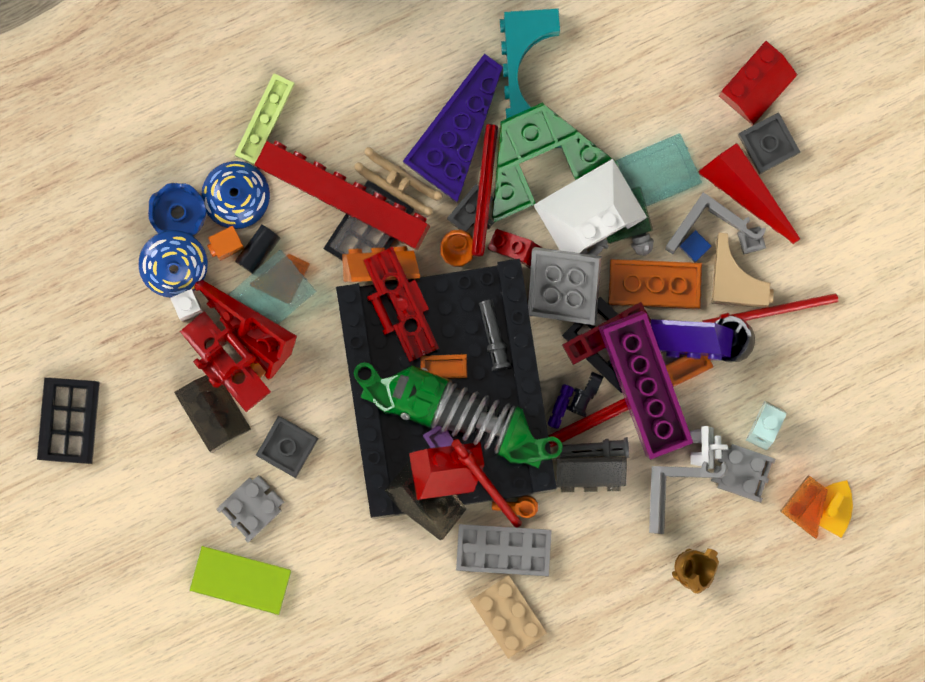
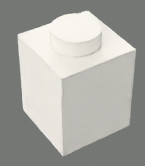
(186, 305)

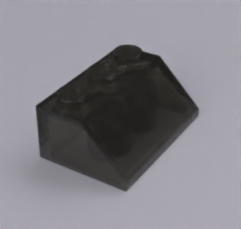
(212, 413)
(590, 473)

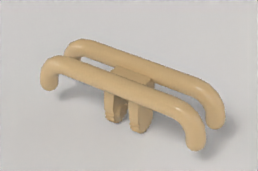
(397, 182)

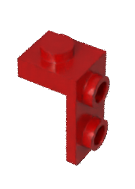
(512, 246)

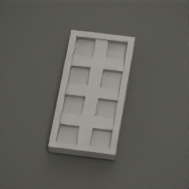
(503, 550)

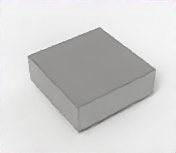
(749, 245)

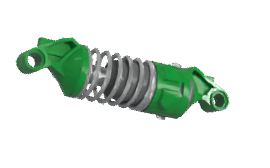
(437, 401)

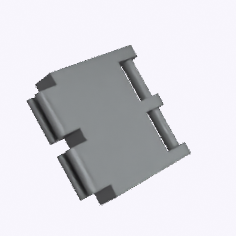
(743, 472)
(251, 507)

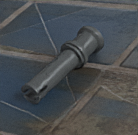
(496, 346)
(621, 448)

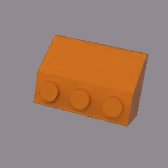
(355, 270)

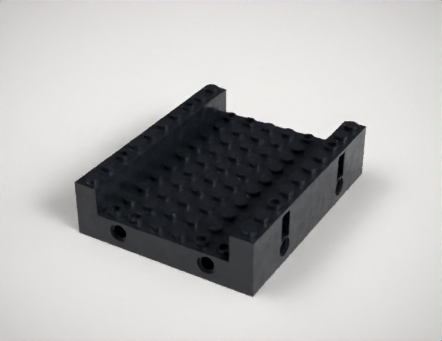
(458, 330)

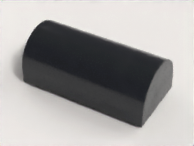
(257, 249)

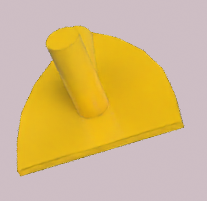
(837, 508)

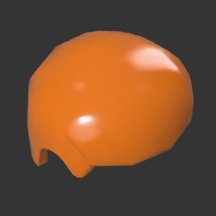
(457, 248)

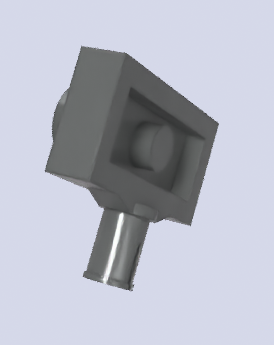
(464, 214)

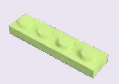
(264, 118)

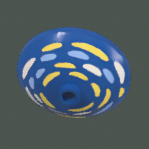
(237, 210)
(171, 249)

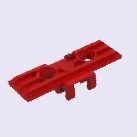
(406, 300)
(220, 366)

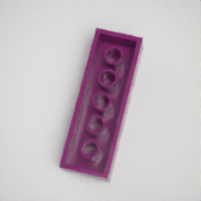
(646, 385)

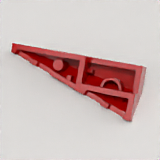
(740, 181)
(257, 333)

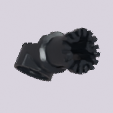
(583, 397)

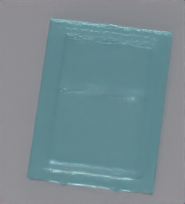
(660, 169)
(274, 289)

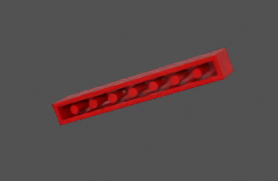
(343, 195)

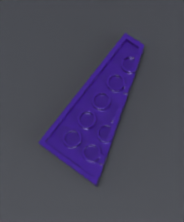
(451, 139)

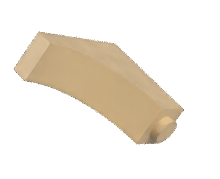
(732, 284)

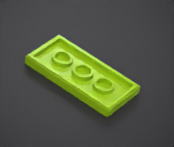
(240, 580)

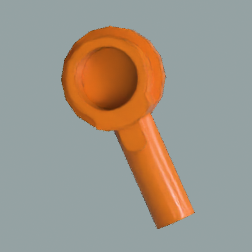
(525, 506)

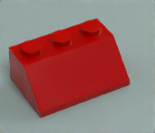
(758, 83)
(441, 473)

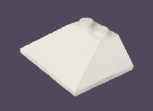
(590, 209)

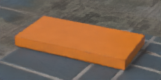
(655, 284)

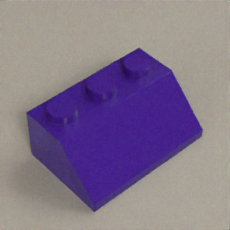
(693, 339)

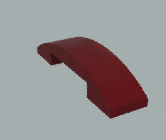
(592, 341)

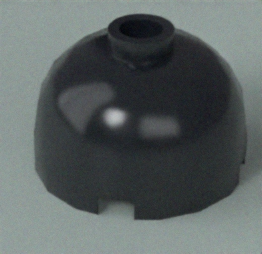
(743, 338)

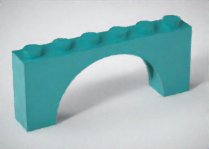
(522, 32)

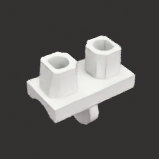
(709, 444)

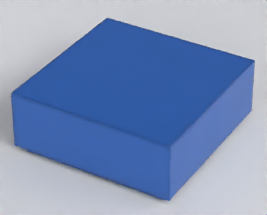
(695, 246)

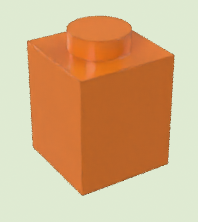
(225, 243)

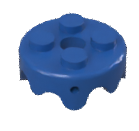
(173, 196)

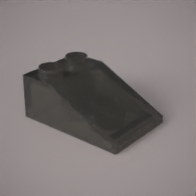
(433, 514)

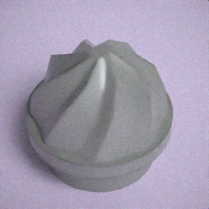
(642, 244)

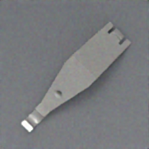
(717, 210)
(658, 489)

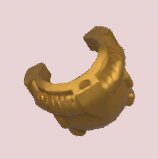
(696, 569)

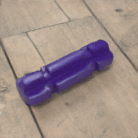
(560, 406)

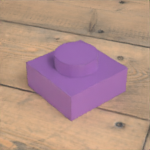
(437, 438)

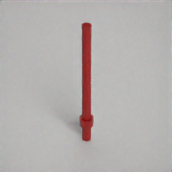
(780, 309)
(467, 459)

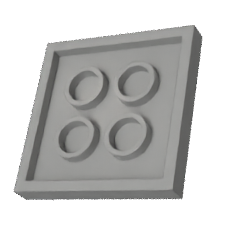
(564, 285)

